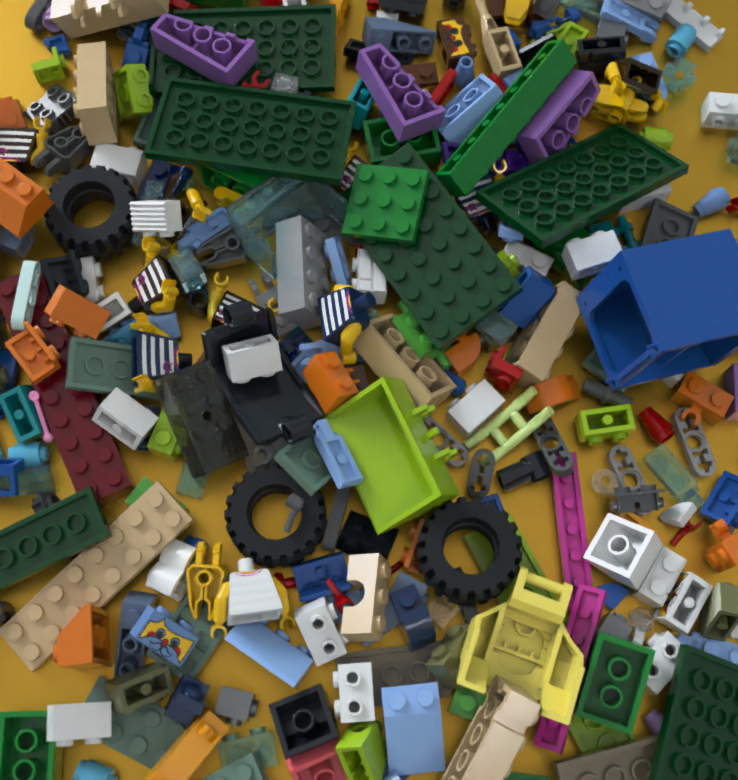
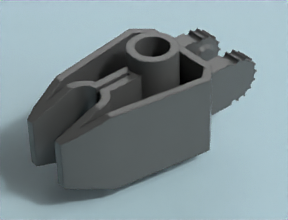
(63, 151)
(226, 248)

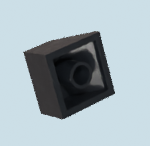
(304, 721)

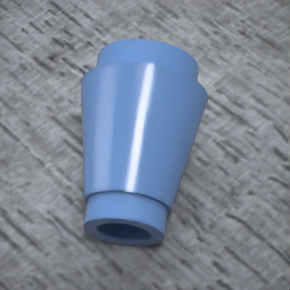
(465, 72)
(713, 201)

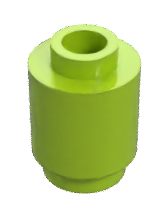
(658, 136)

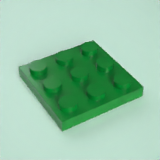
(386, 203)

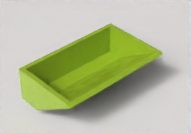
(394, 453)

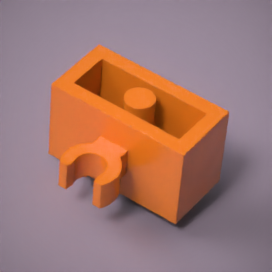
(77, 312)
(330, 380)
(703, 398)
(725, 552)

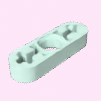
(26, 294)

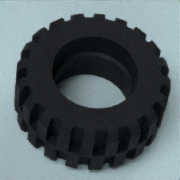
(80, 189)
(489, 523)
(268, 551)

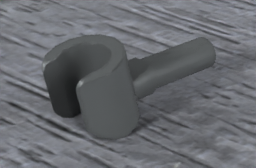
(296, 504)

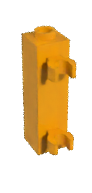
(189, 748)

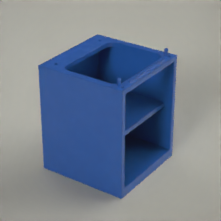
(664, 308)

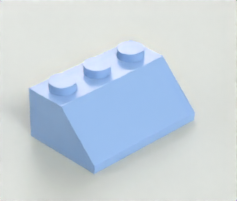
(468, 109)
(272, 651)

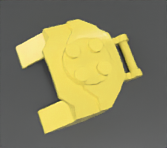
(526, 646)

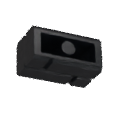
(597, 53)

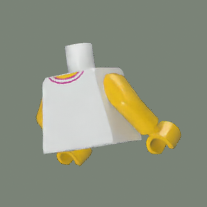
(251, 598)

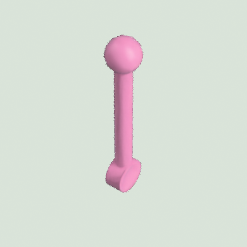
(35, 396)

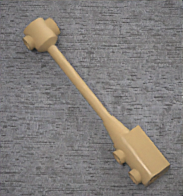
(498, 44)

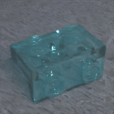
(259, 741)

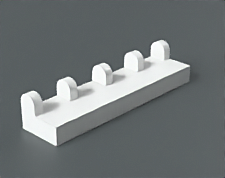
(706, 33)

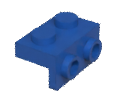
(313, 573)

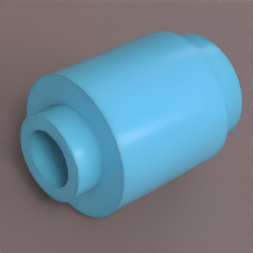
(681, 40)
(32, 452)
(94, 771)

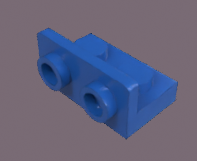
(723, 502)

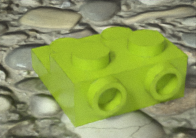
(132, 91)

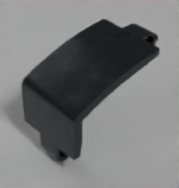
(263, 405)

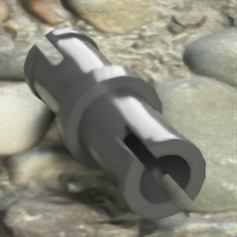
(604, 393)

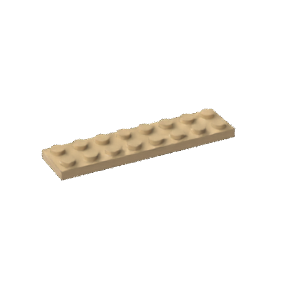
(96, 573)

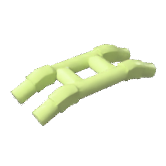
(511, 412)

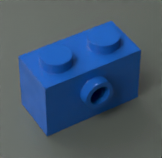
(536, 293)

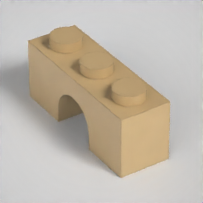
(367, 619)

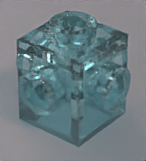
(683, 65)

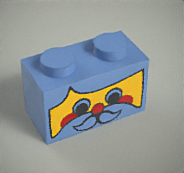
(164, 635)

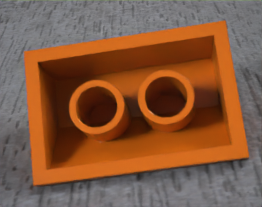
(20, 200)
(85, 641)

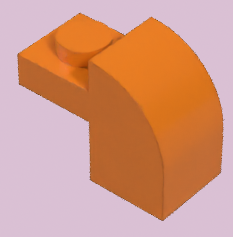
(464, 354)
(553, 392)

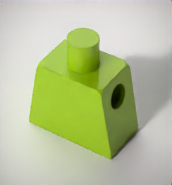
(363, 751)

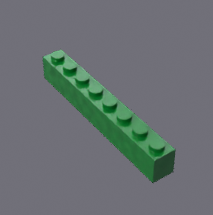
(506, 118)

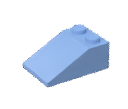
(413, 728)

